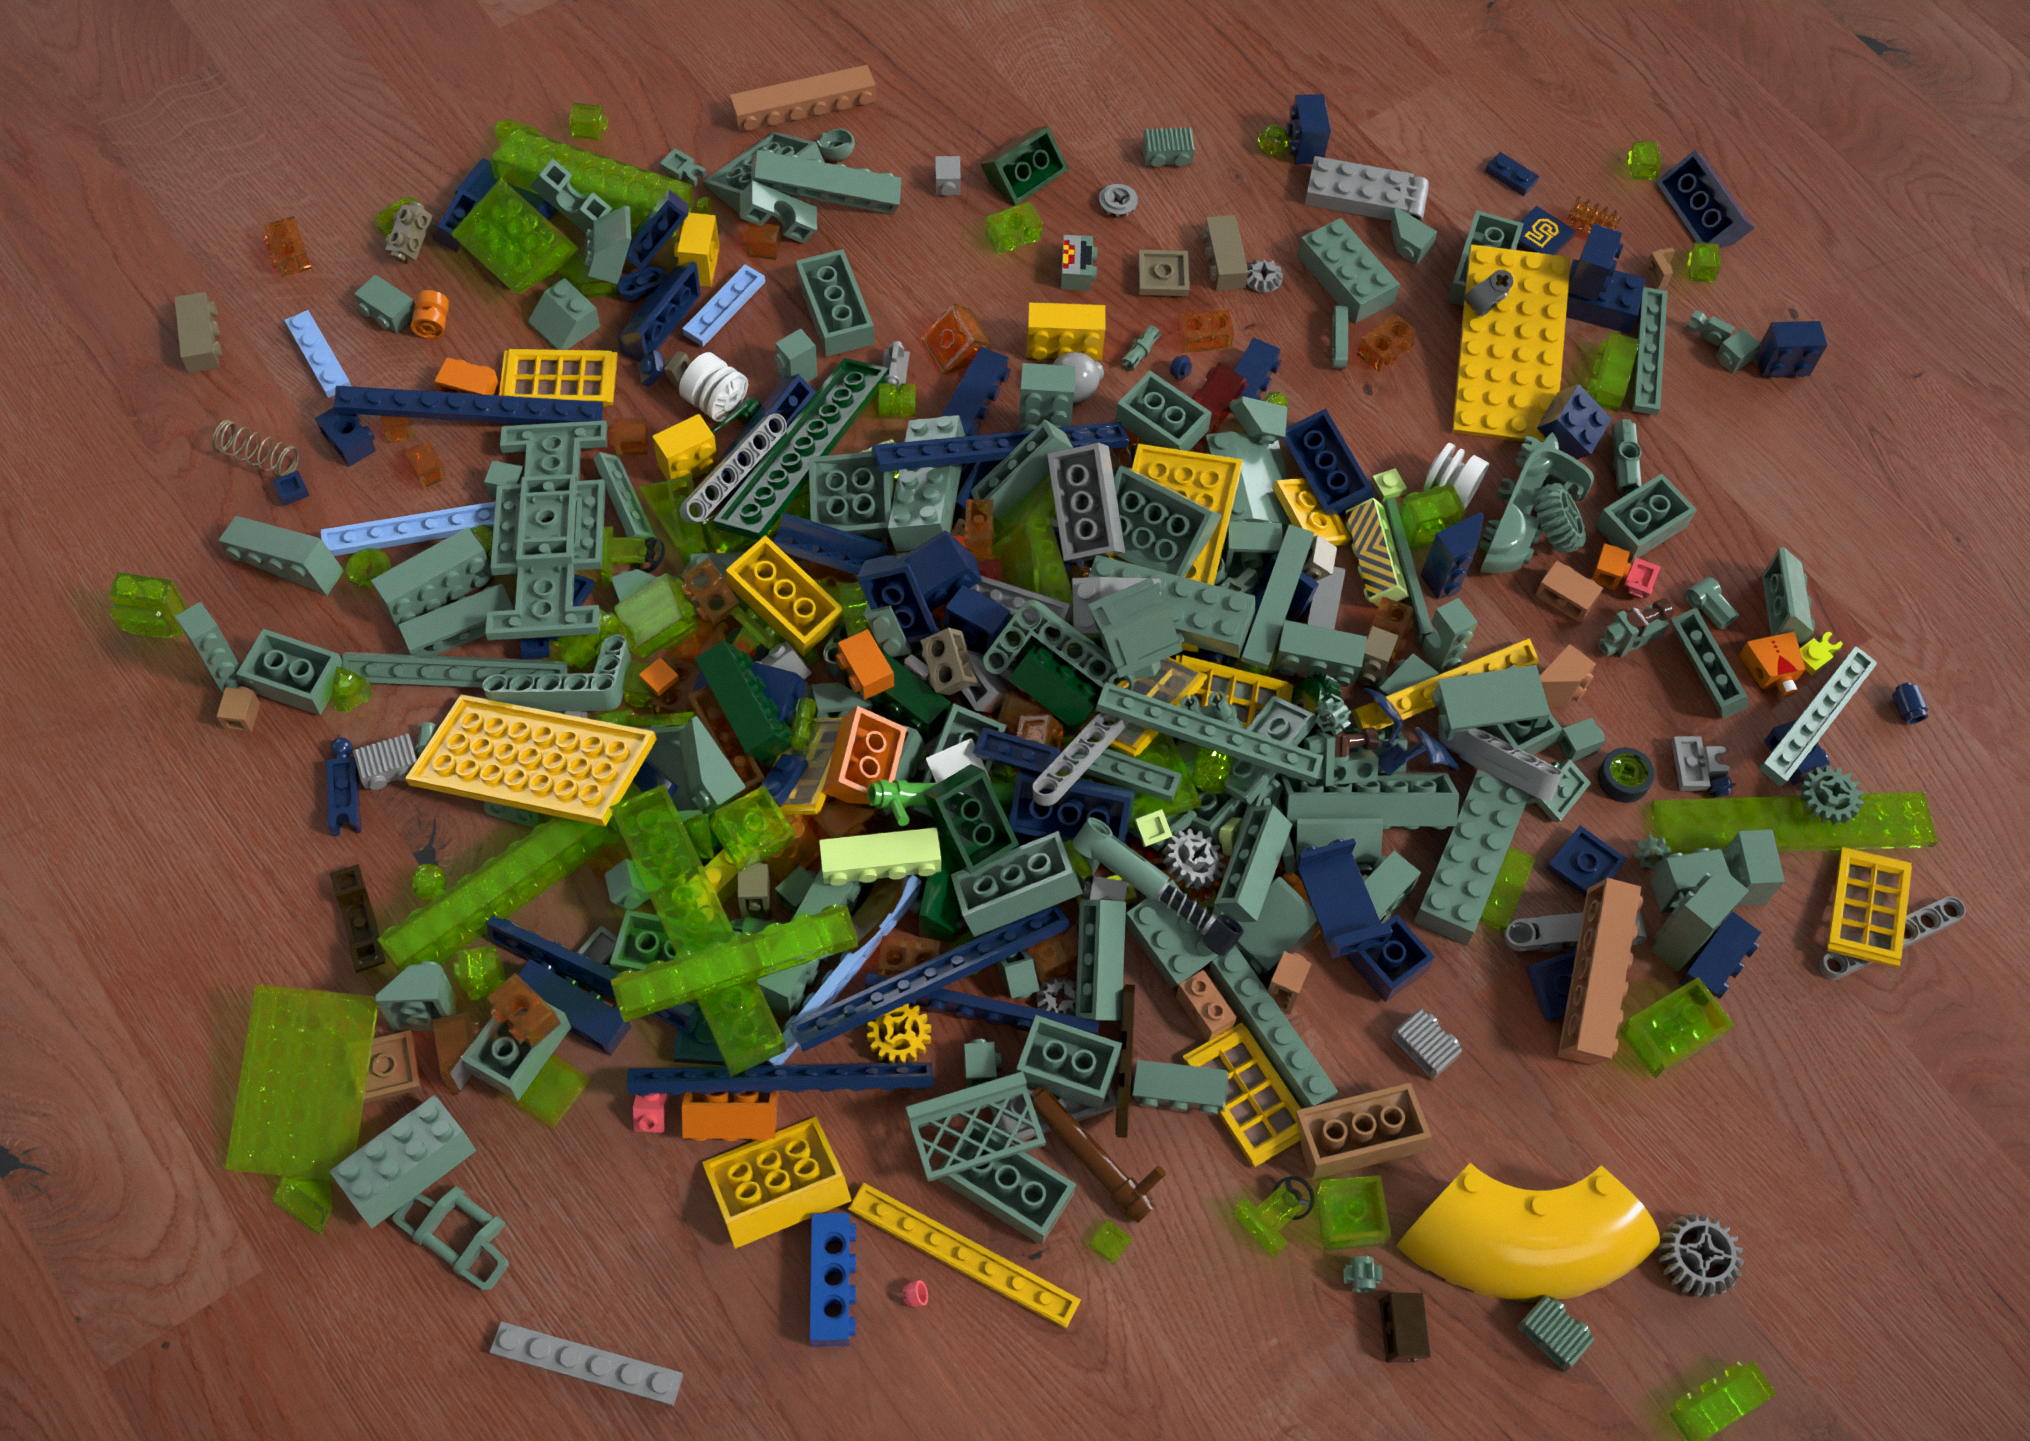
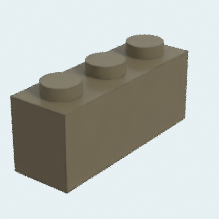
(1224, 252)
(198, 332)

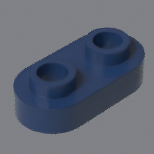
(639, 283)

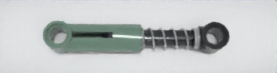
(1098, 843)

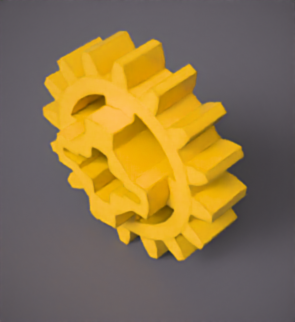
(907, 1042)

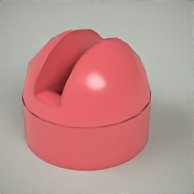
(915, 1293)

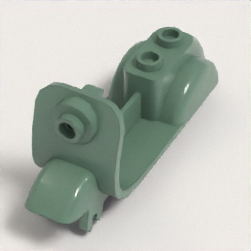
(1516, 530)

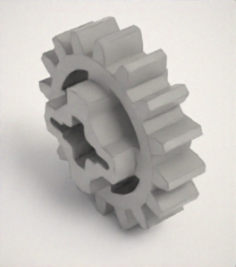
(1207, 863)

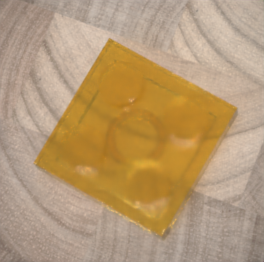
(800, 852)

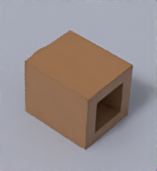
(238, 709)

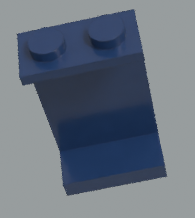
(482, 179)
(782, 686)
(1340, 898)

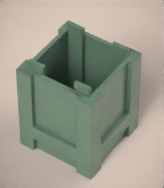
(1136, 627)

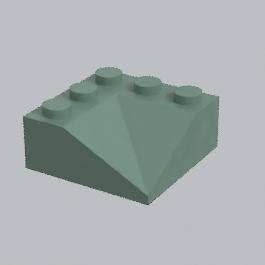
(851, 494)

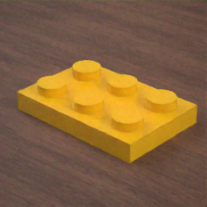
(1307, 512)

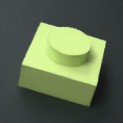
(1388, 484)
(1153, 828)
(1228, 835)

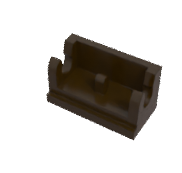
(1404, 1327)

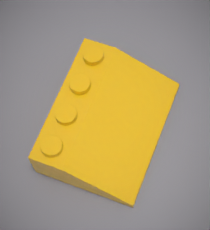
(776, 1182)

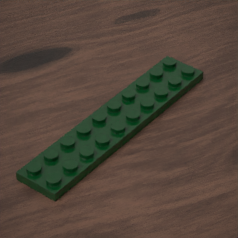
(811, 434)

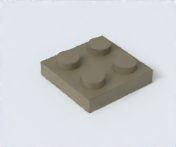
(1163, 272)

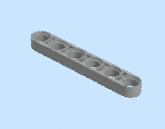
(732, 465)
(1077, 767)
(1913, 924)

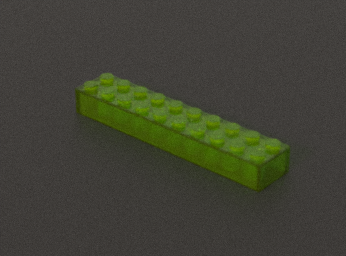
(496, 889)
(692, 920)

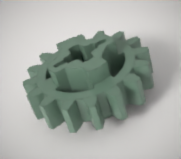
(1830, 797)

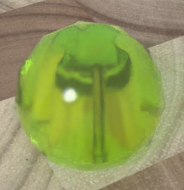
(1273, 139)
(428, 881)

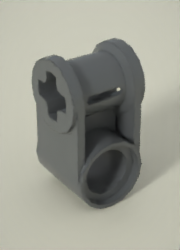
(1487, 294)

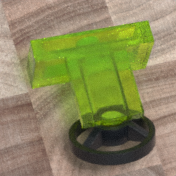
(628, 550)
(1274, 1214)

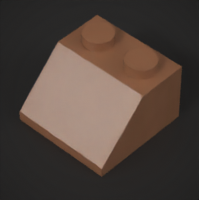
(1567, 678)

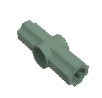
(1626, 456)

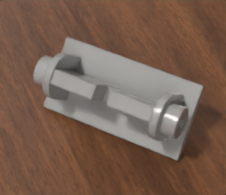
(897, 361)

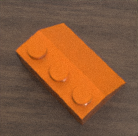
(864, 752)
(730, 1116)

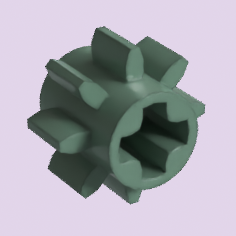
(1332, 716)
(1651, 844)
(1362, 1274)

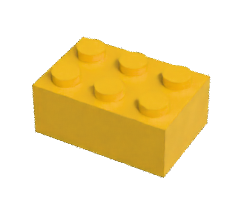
(1065, 328)

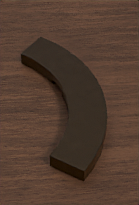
(882, 898)
(1126, 1061)

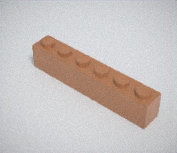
(803, 98)

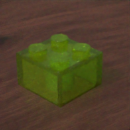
(1430, 513)
(751, 828)
(1352, 1213)

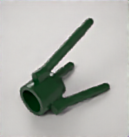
(743, 413)

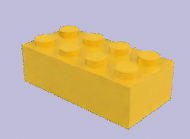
(784, 595)

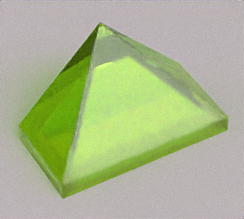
(306, 1200)

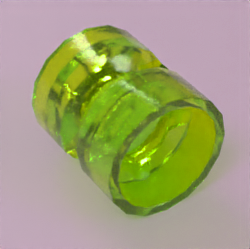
(897, 399)

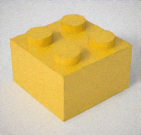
(699, 244)
(685, 449)

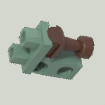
(1636, 628)
(1340, 765)

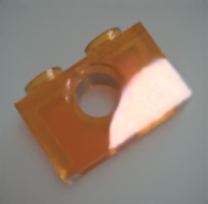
(979, 528)
(516, 996)

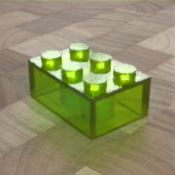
(1677, 1027)

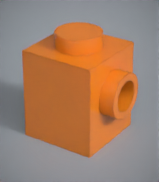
(1611, 566)

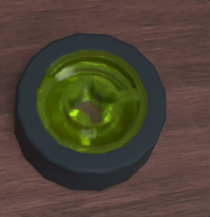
(1623, 786)

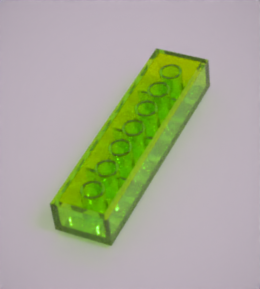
(615, 182)

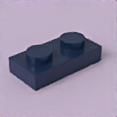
(1512, 174)
(785, 777)

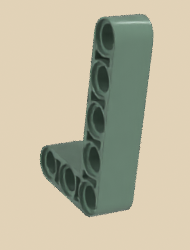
(1059, 645)
(568, 691)

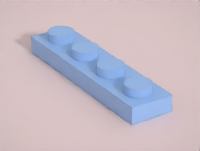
(723, 305)
(317, 352)

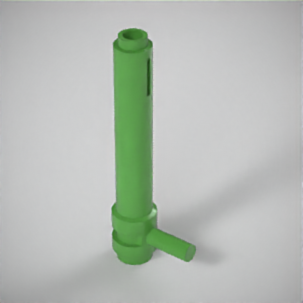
(902, 794)

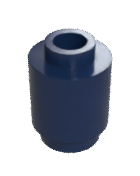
(1910, 703)

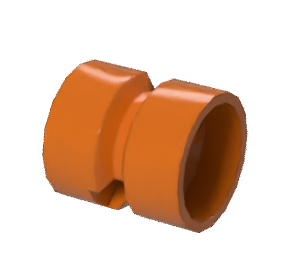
(430, 314)

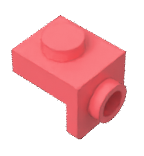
(1641, 578)
(650, 1112)

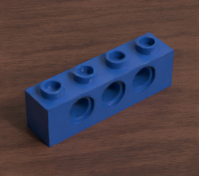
(824, 1329)

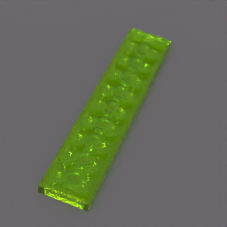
(1882, 822)

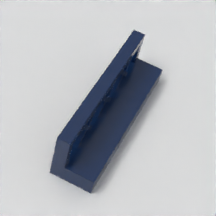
(826, 544)

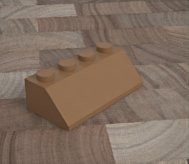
(1362, 1131)

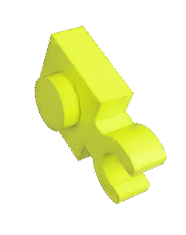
(1818, 654)

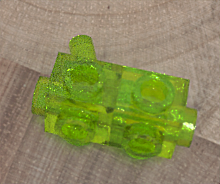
(582, 649)

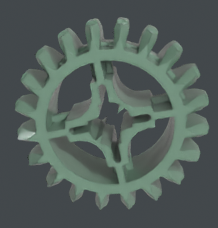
(1559, 518)

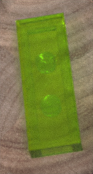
(659, 718)
(1507, 889)

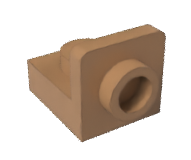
(1659, 267)

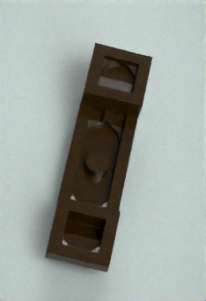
(358, 918)

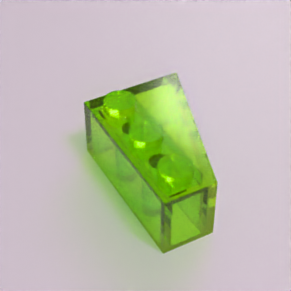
(664, 503)

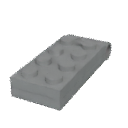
(1365, 189)

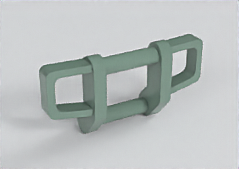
(482, 1240)

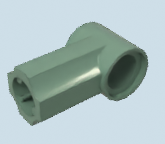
(1707, 597)

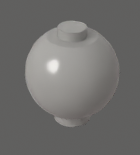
(1087, 374)

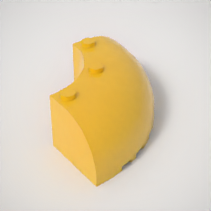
(1531, 1240)

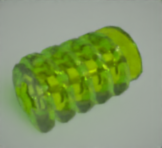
(1211, 770)

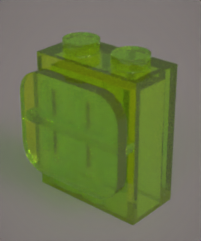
(146, 605)
(657, 616)

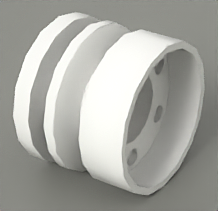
(713, 386)
(1449, 470)

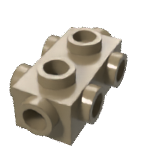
(409, 232)

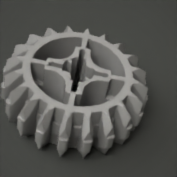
(1705, 1232)

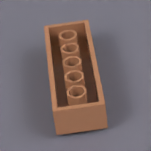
(1600, 972)

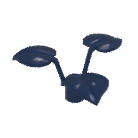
(1397, 755)

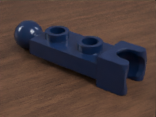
(342, 788)

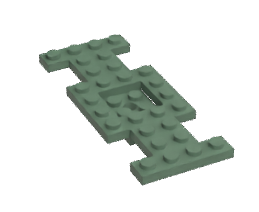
(546, 552)

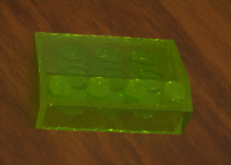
(513, 239)

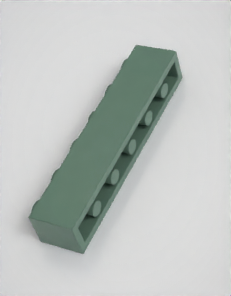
(827, 181)
(1271, 1030)

